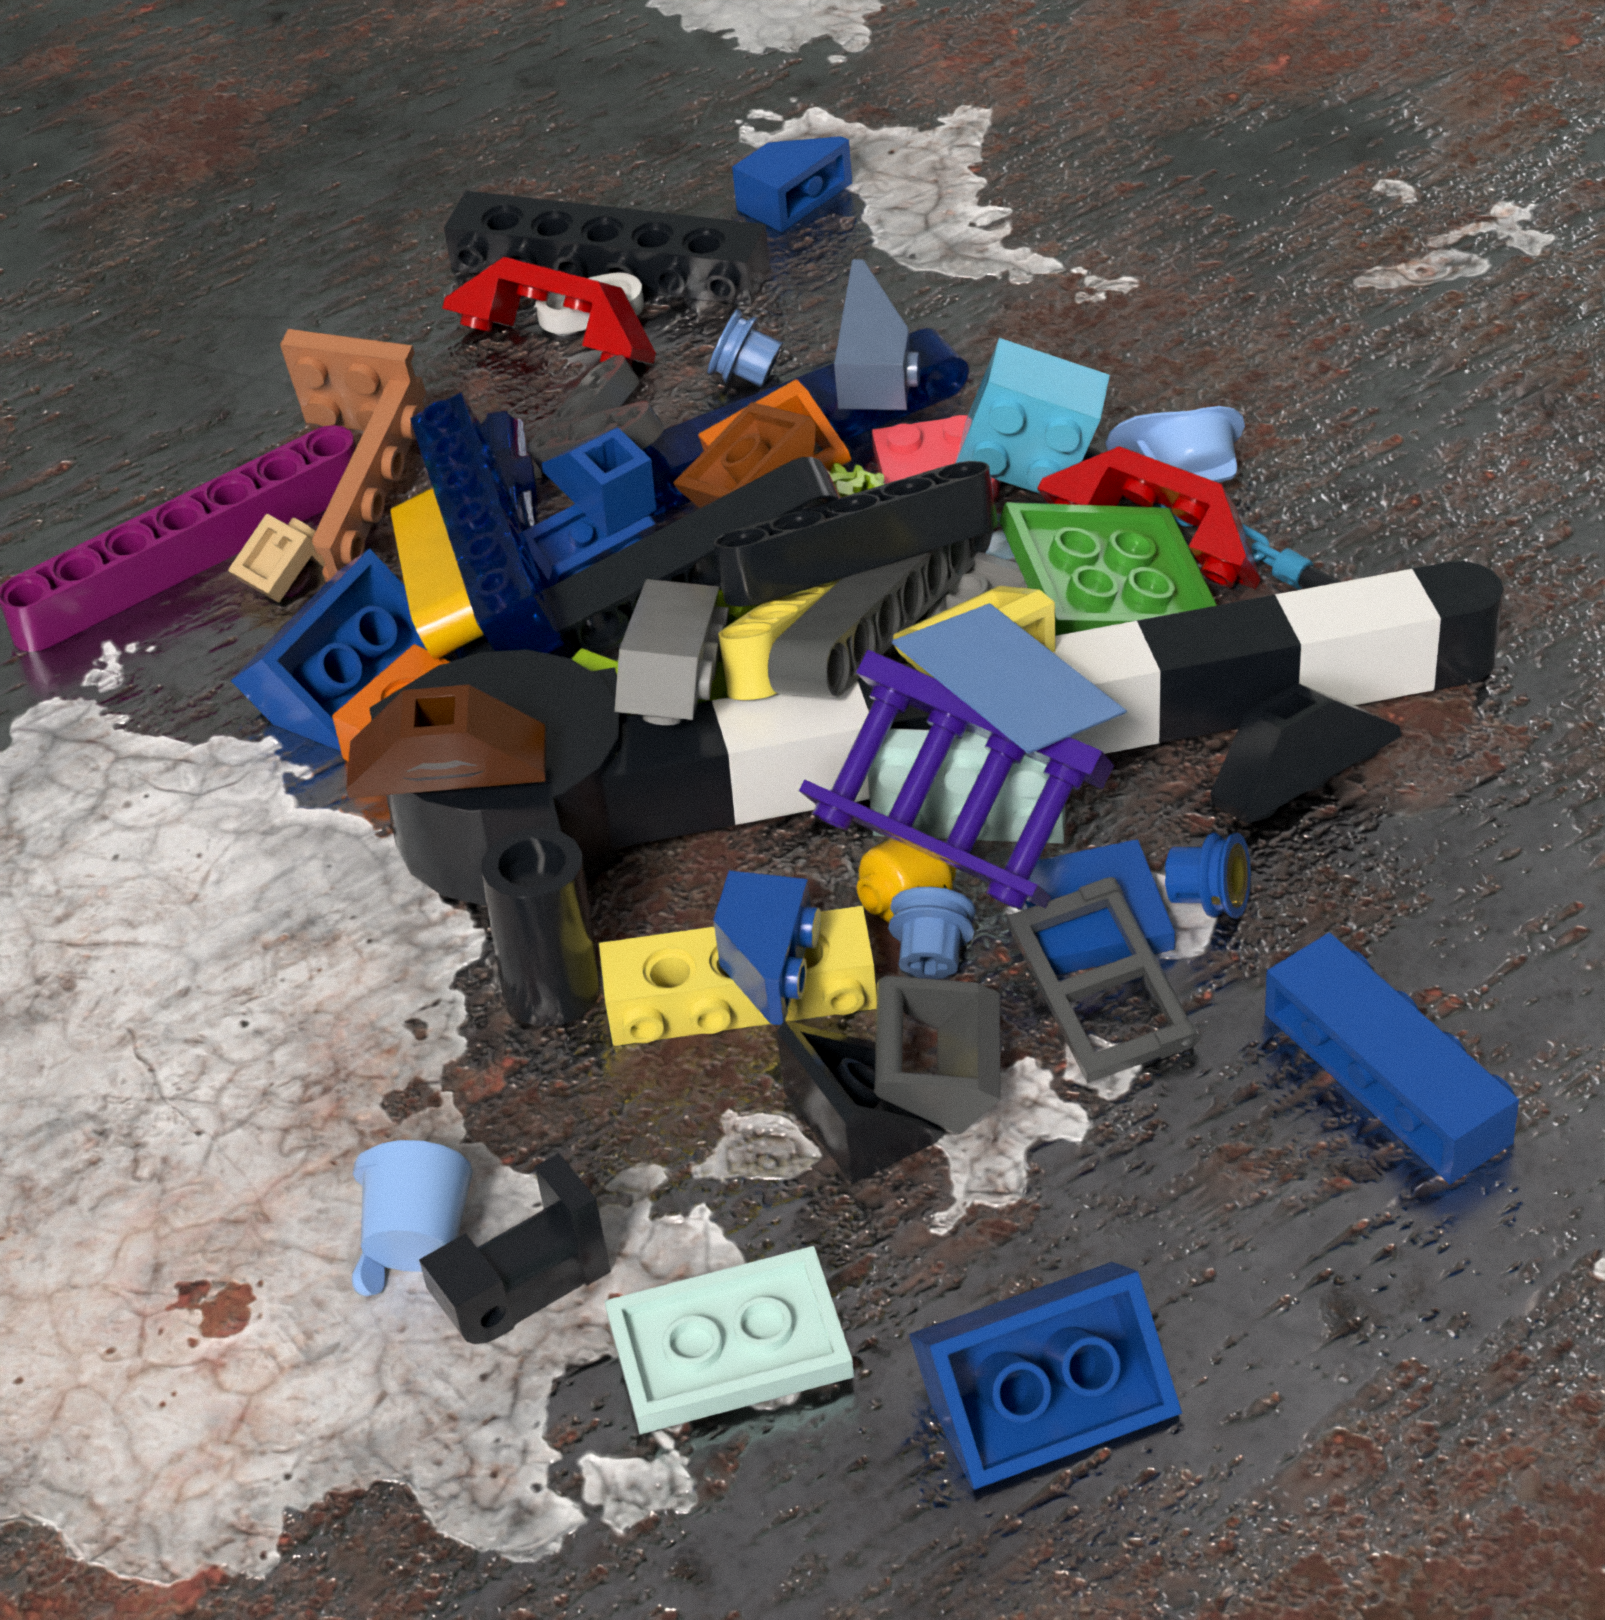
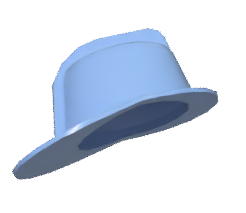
(1189, 440)

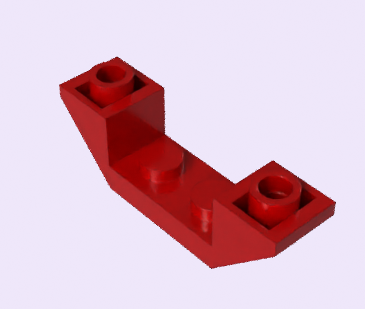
(497, 293)
(1220, 537)

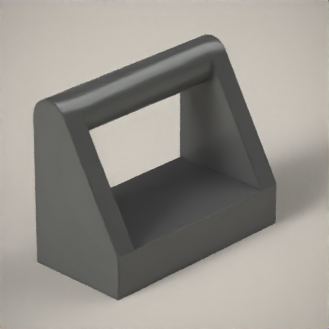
(966, 1049)

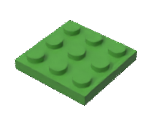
(1104, 562)

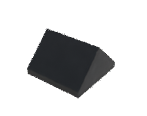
(833, 1090)

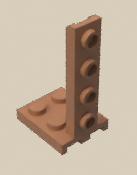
(363, 389)

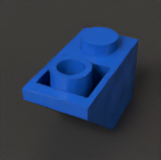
(606, 479)
(763, 937)

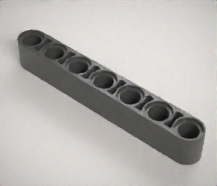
(863, 613)

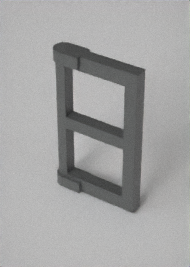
(1090, 898)

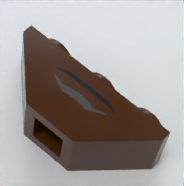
(445, 743)

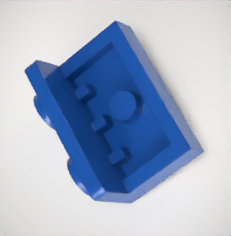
(574, 542)

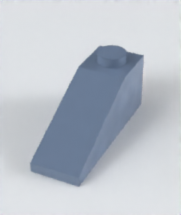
(873, 348)

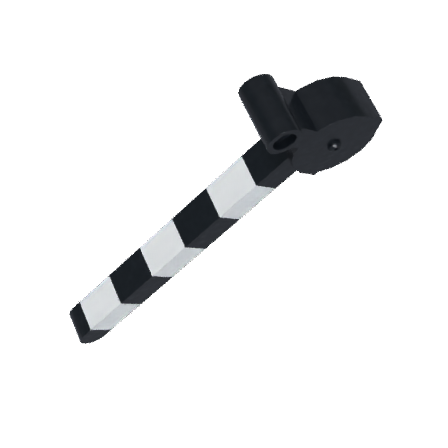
(744, 760)

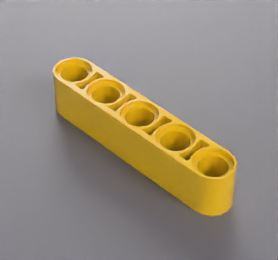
(432, 577)

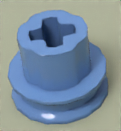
(744, 351)
(931, 930)

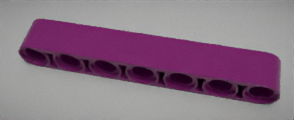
(172, 540)

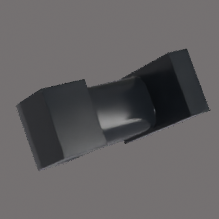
(523, 1265)

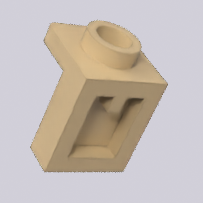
(275, 556)

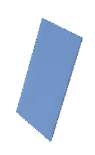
(1009, 678)

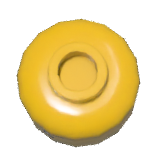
(895, 868)

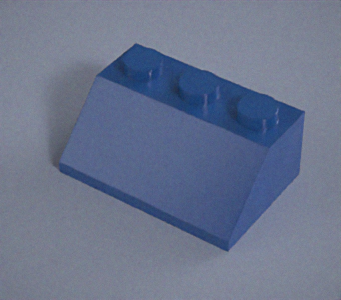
(331, 650)
(1046, 1373)

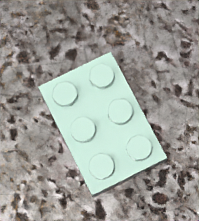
(954, 784)
(728, 1339)

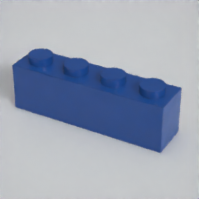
(1391, 1057)

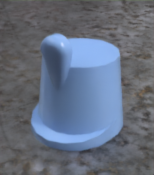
(409, 1206)

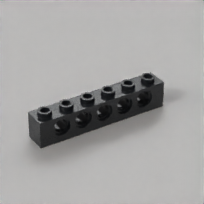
(663, 250)

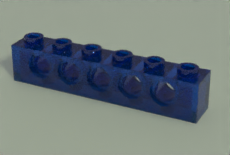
(484, 529)

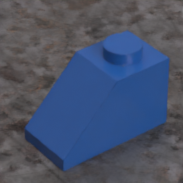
(791, 179)

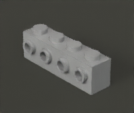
(670, 651)

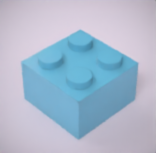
(1032, 415)

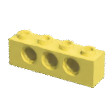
(678, 989)

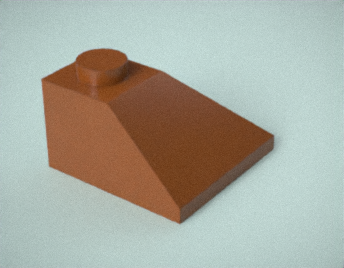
(747, 449)

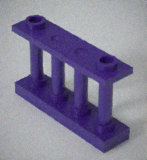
(894, 689)

